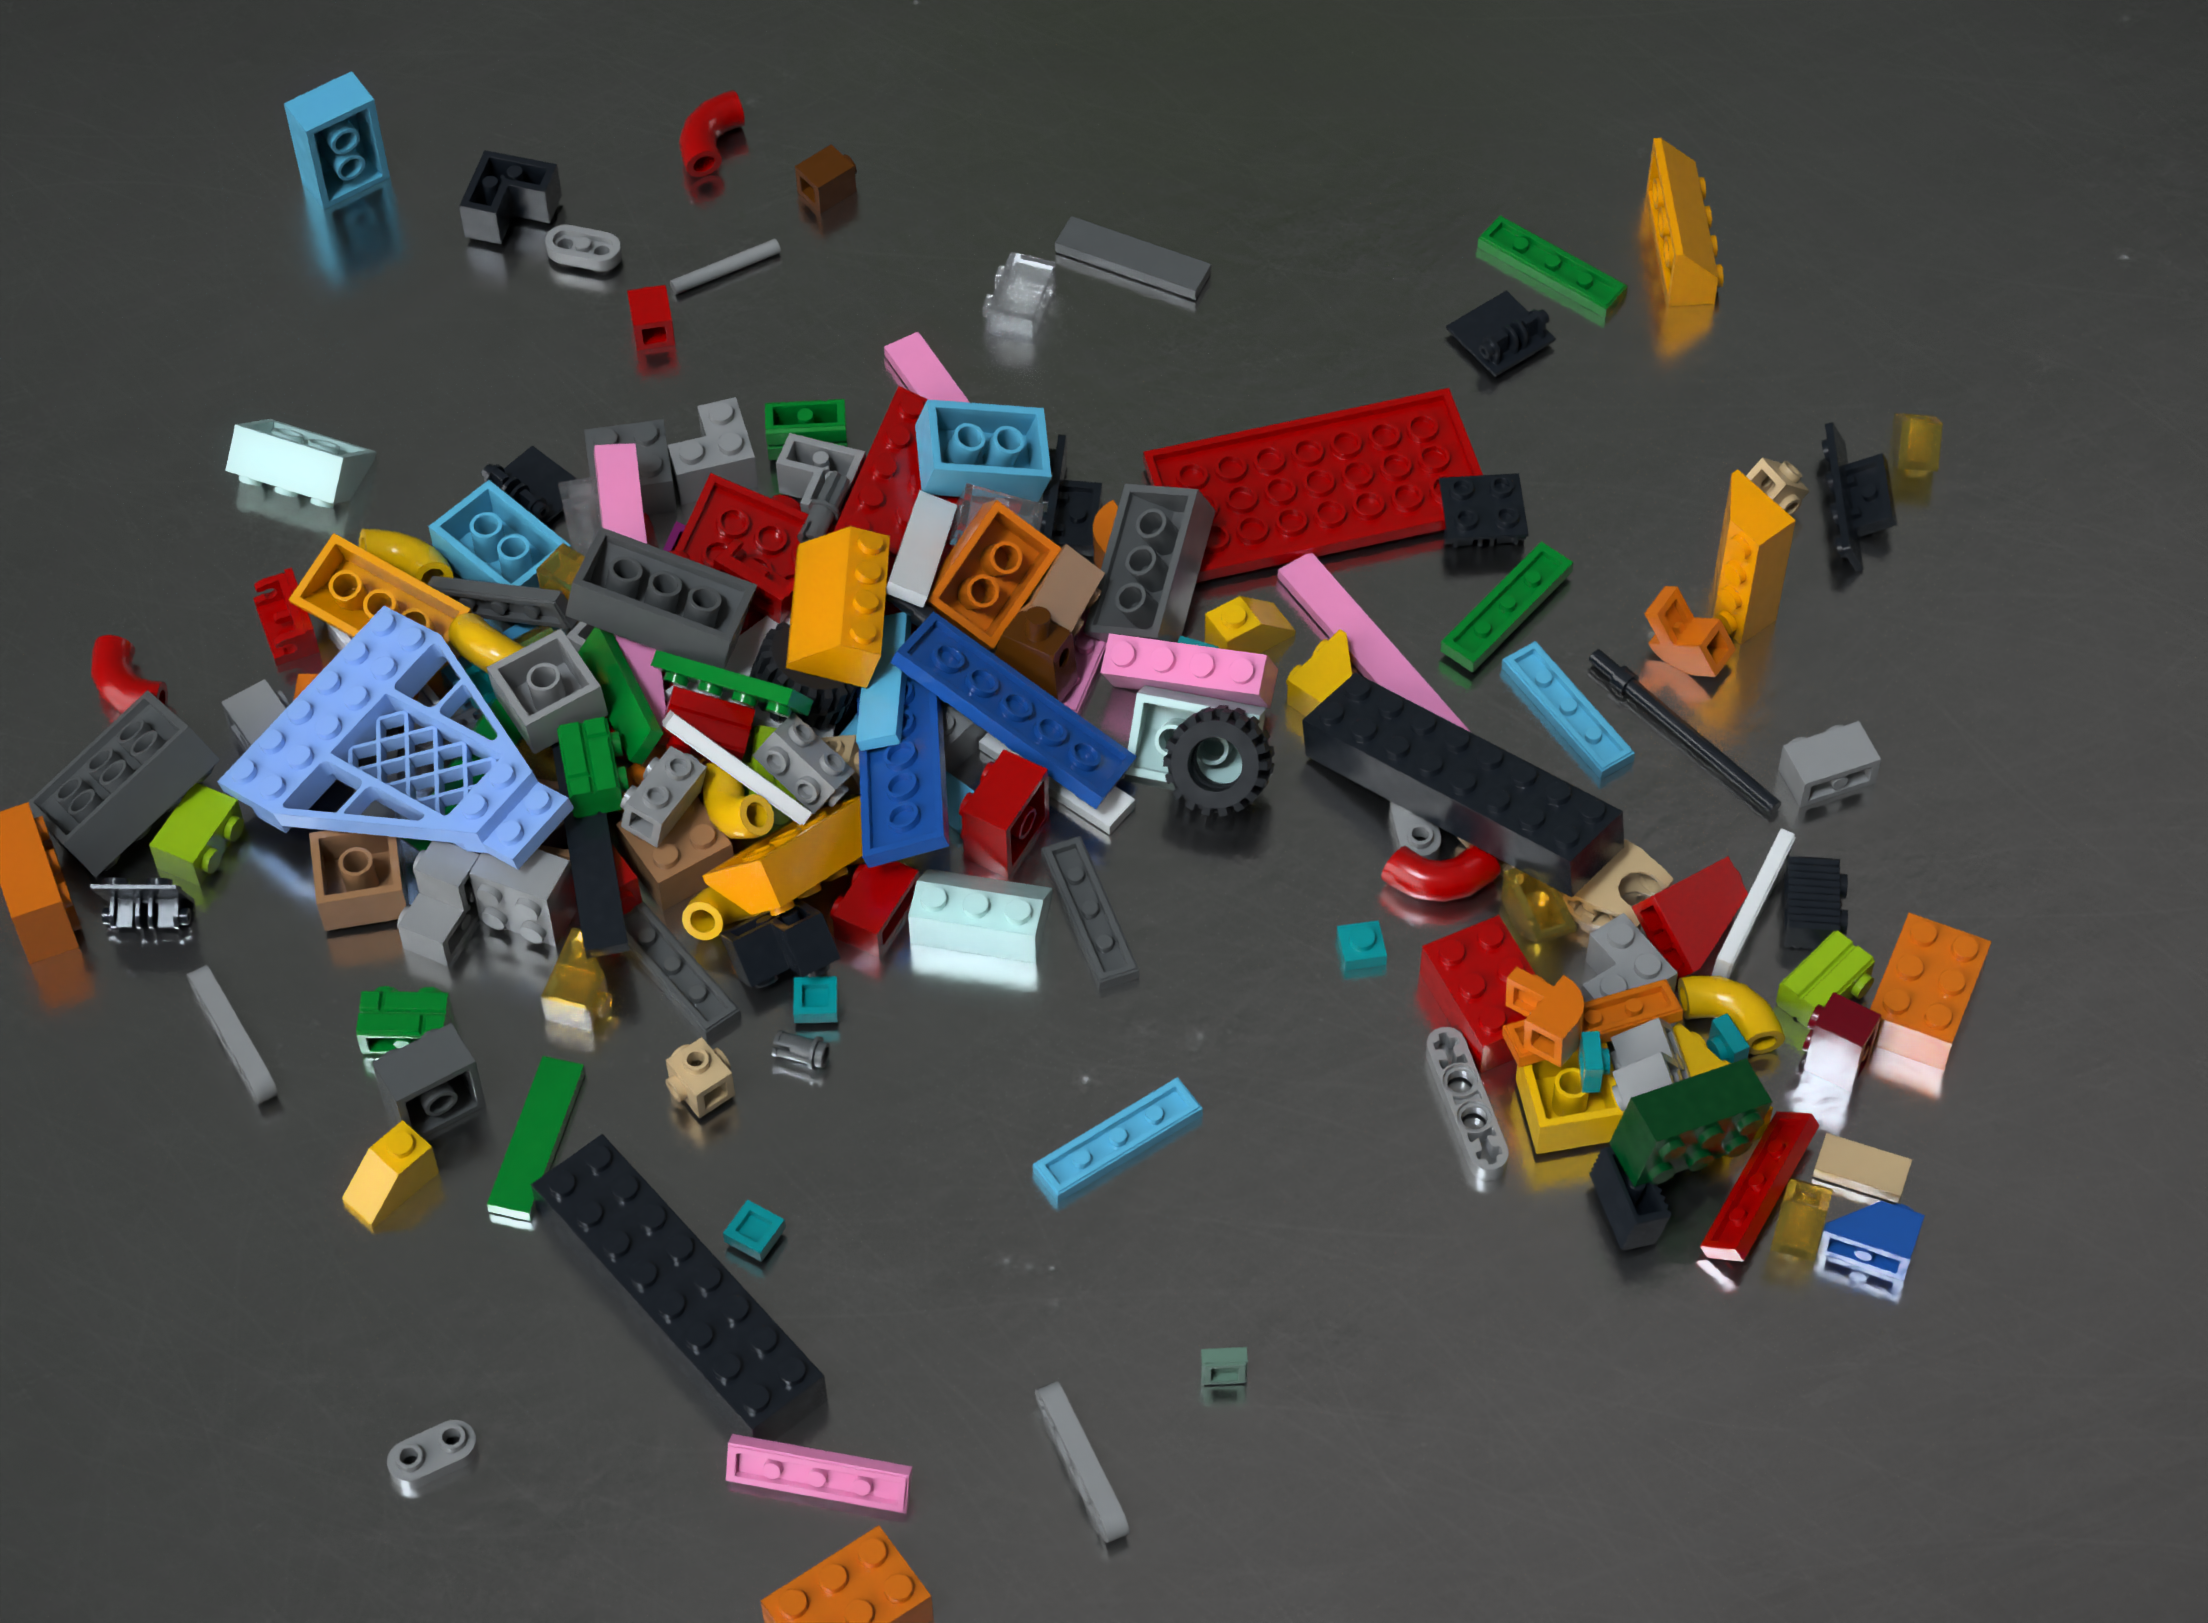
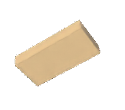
(1862, 1168)

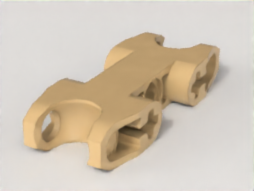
(1624, 874)

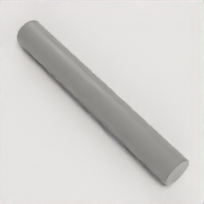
(725, 266)

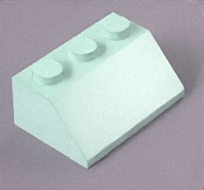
(298, 461)
(1156, 718)
(979, 915)

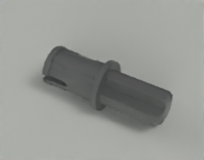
(824, 508)

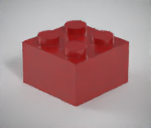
(1004, 812)

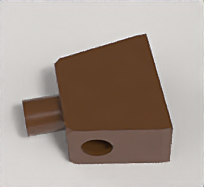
(1040, 651)

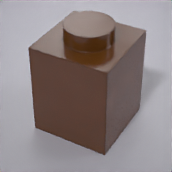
(826, 178)

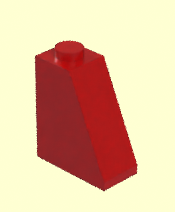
(1692, 915)

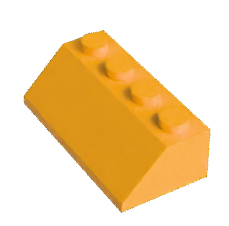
(1682, 227)
(1750, 560)
(352, 585)
(839, 605)
(792, 860)

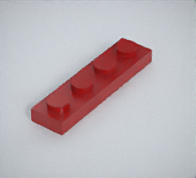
(1759, 1186)

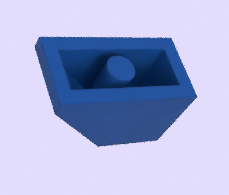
(1874, 1238)

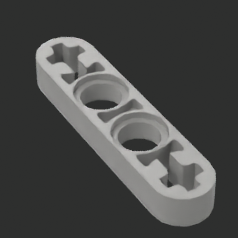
(232, 1034)
(1466, 1103)
(1082, 1462)

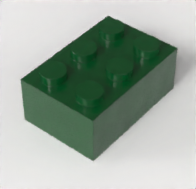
(1690, 1123)

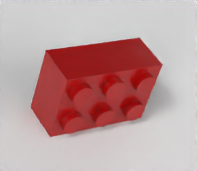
(1469, 984)

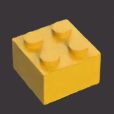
(1559, 1111)

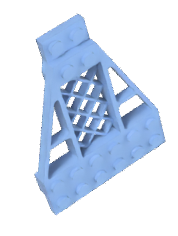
(359, 699)

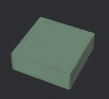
(1224, 1366)

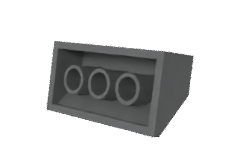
(1151, 563)
(660, 599)

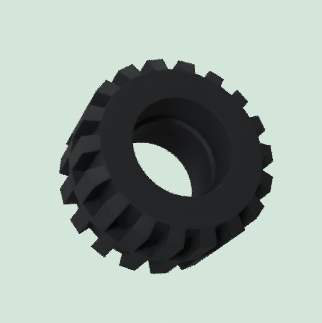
(829, 696)
(1194, 785)

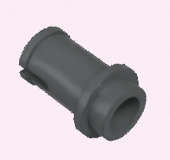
(801, 1049)

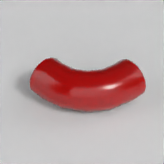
(704, 129)
(115, 676)
(1441, 879)

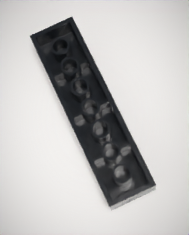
(1464, 784)
(679, 1292)

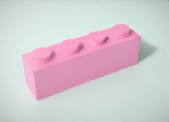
(1189, 669)

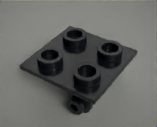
(1502, 332)
(531, 482)
(1483, 509)
(130, 902)

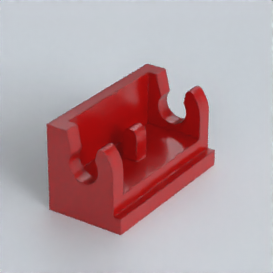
(773, 591)
(284, 624)

